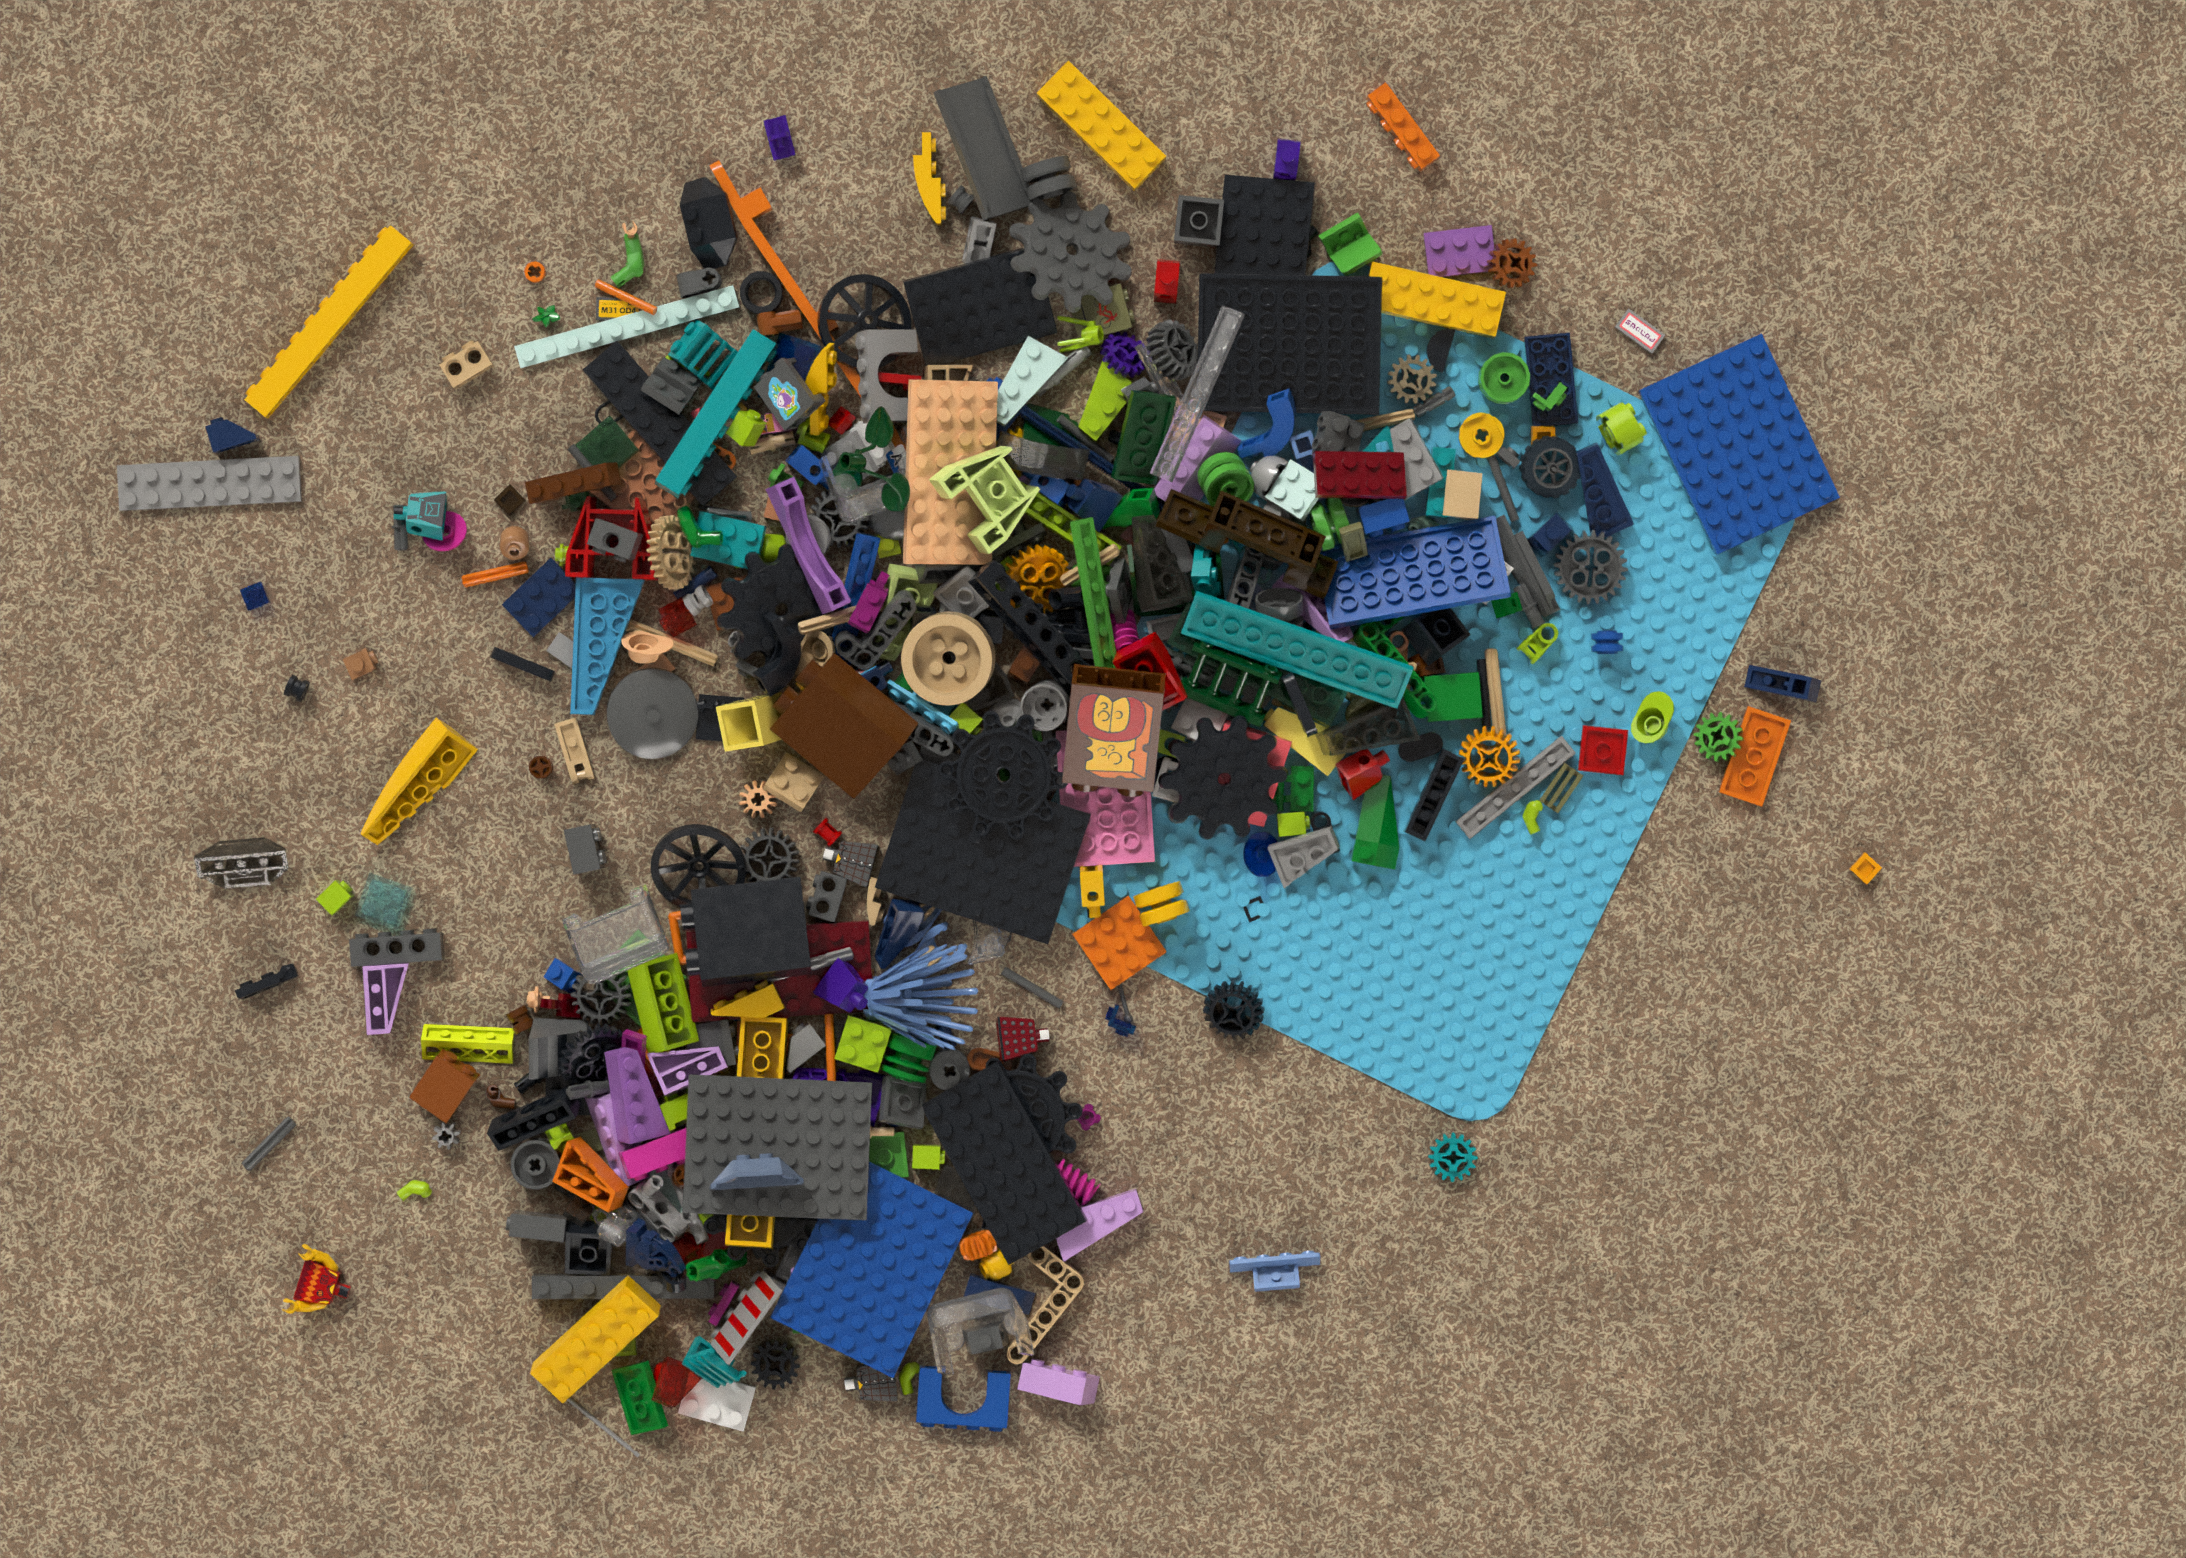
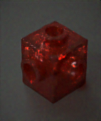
(676, 618)

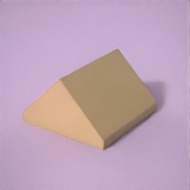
(1462, 494)

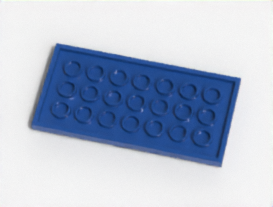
(1418, 573)

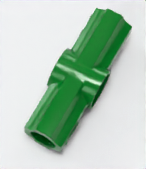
(713, 1265)

